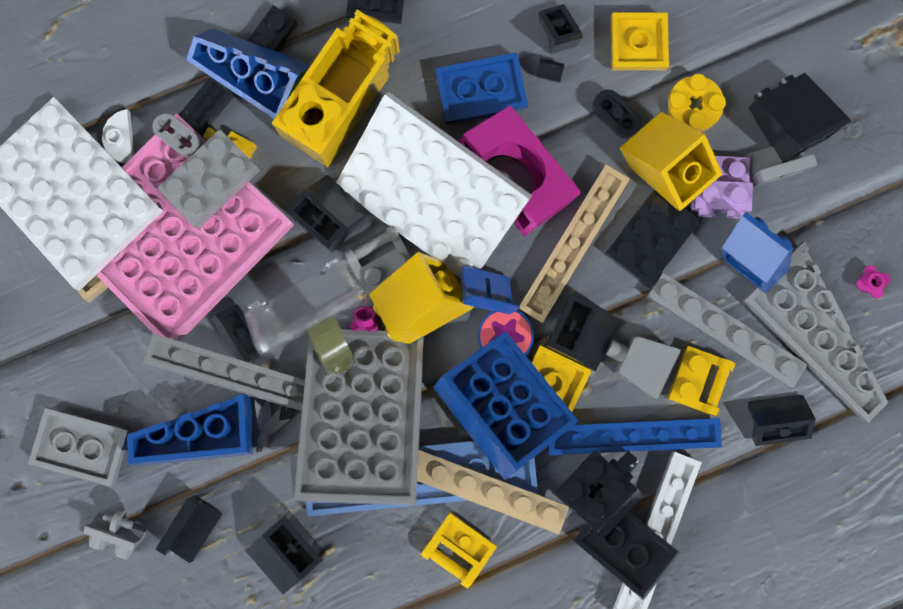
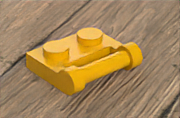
(692, 377)
(463, 541)

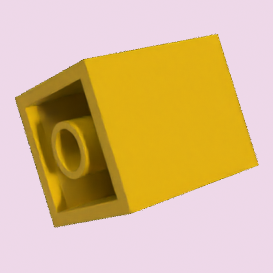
(672, 159)
(418, 298)

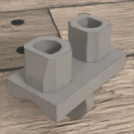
(114, 530)

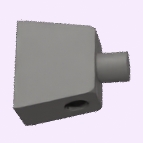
(643, 364)

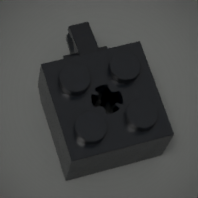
(609, 477)

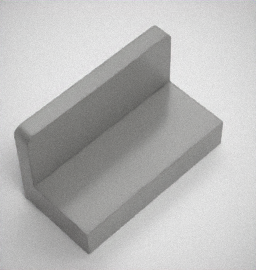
(768, 167)

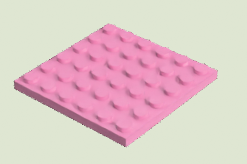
(178, 272)

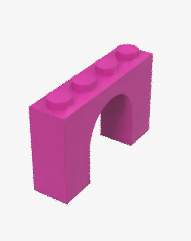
(510, 136)

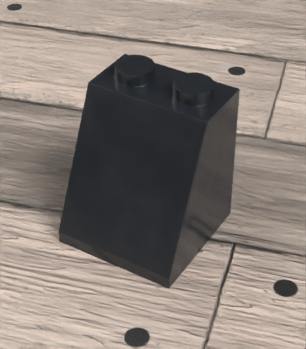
(796, 115)

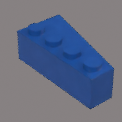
(247, 68)
(205, 434)

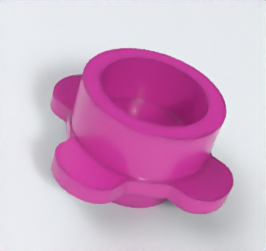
(864, 283)
(364, 319)

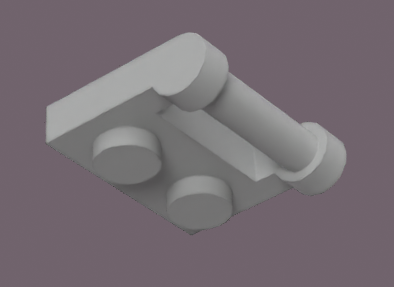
(381, 268)

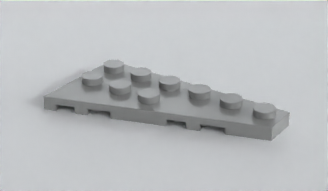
(814, 328)

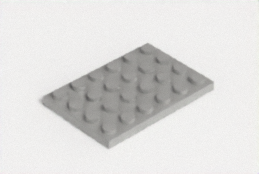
(362, 424)

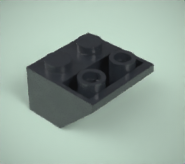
(327, 212)
(582, 332)
(286, 553)

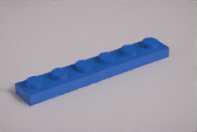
(638, 436)

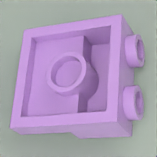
(729, 193)

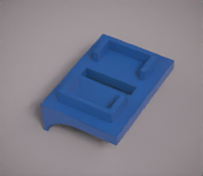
(498, 290)

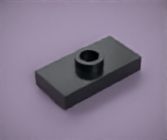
(206, 105)

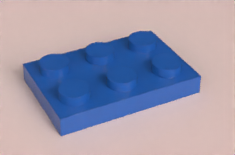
(481, 88)

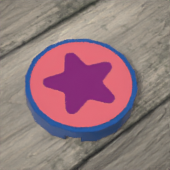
(515, 325)

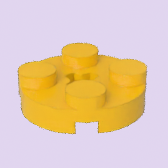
(697, 88)

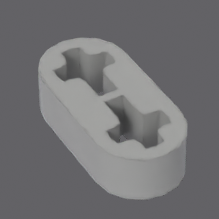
(173, 140)

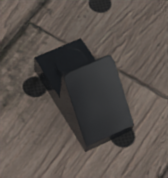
(560, 27)

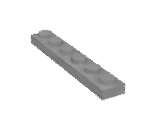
(726, 331)
(224, 371)

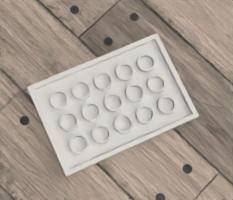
(431, 187)
(70, 194)

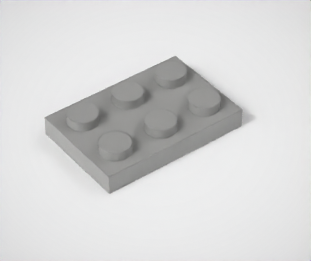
(208, 179)
(79, 447)

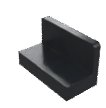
(781, 420)
(189, 529)

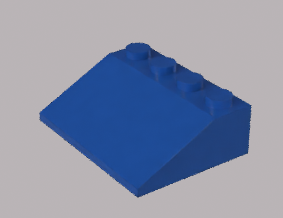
(505, 404)

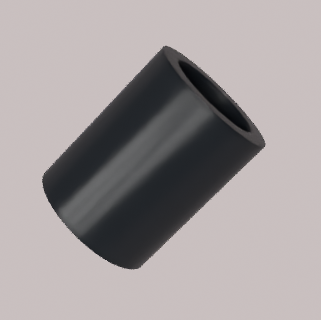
(550, 70)

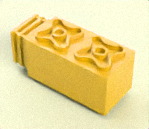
(338, 88)

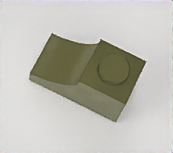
(331, 346)

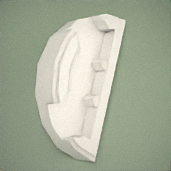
(118, 137)

